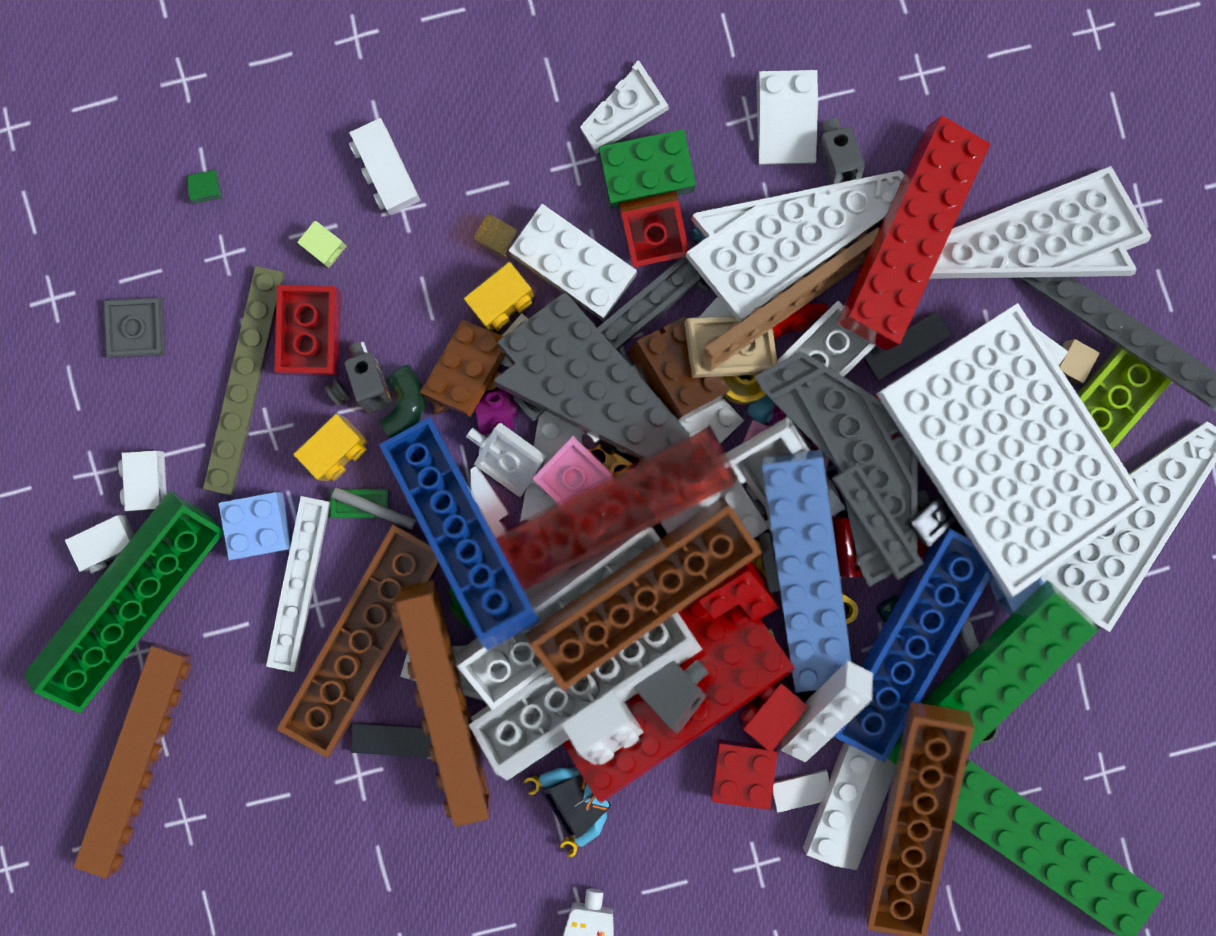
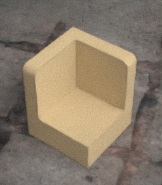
(1078, 361)

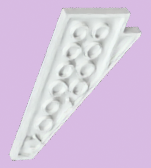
(1059, 233)
(774, 241)
(1112, 566)

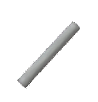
(374, 508)

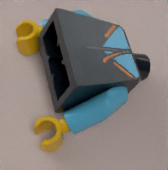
(572, 805)

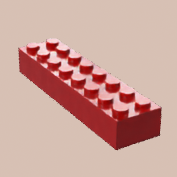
(913, 233)

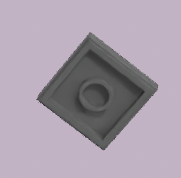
(134, 327)

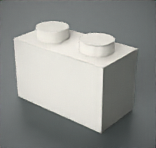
(142, 480)
(100, 543)

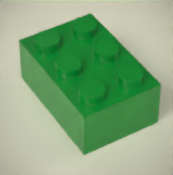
(647, 167)

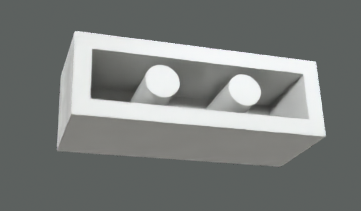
(383, 167)

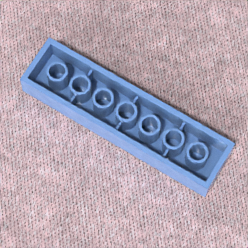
(807, 566)

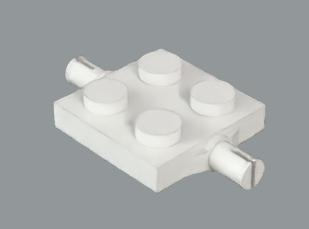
(508, 458)

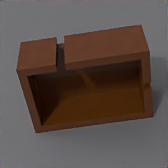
(666, 369)

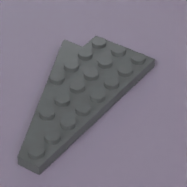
(582, 379)

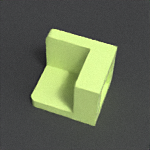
(322, 244)

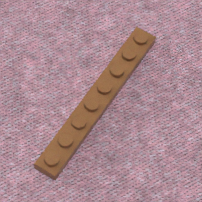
(786, 303)

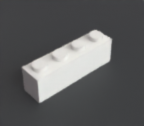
(829, 711)

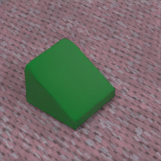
(204, 187)

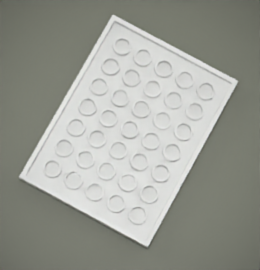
(1012, 449)

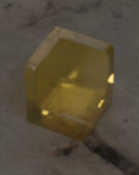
(495, 235)

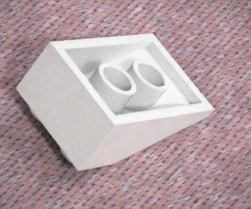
(787, 117)

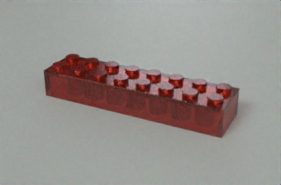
(617, 507)

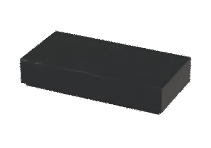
(769, 561)

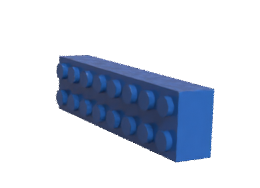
(459, 534)
(917, 640)

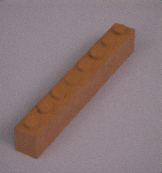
(132, 761)

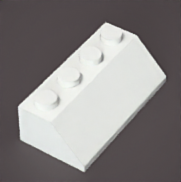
(849, 808)

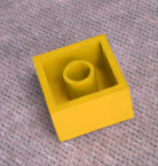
(500, 298)
(332, 449)

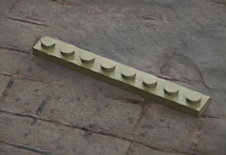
(243, 381)

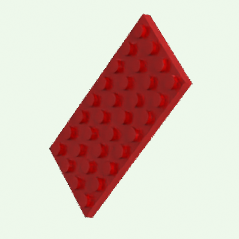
(740, 664)

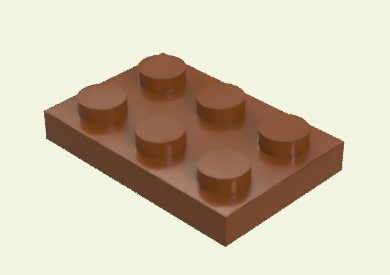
(464, 368)

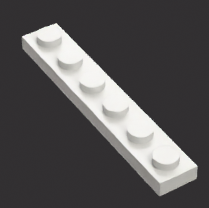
(298, 584)

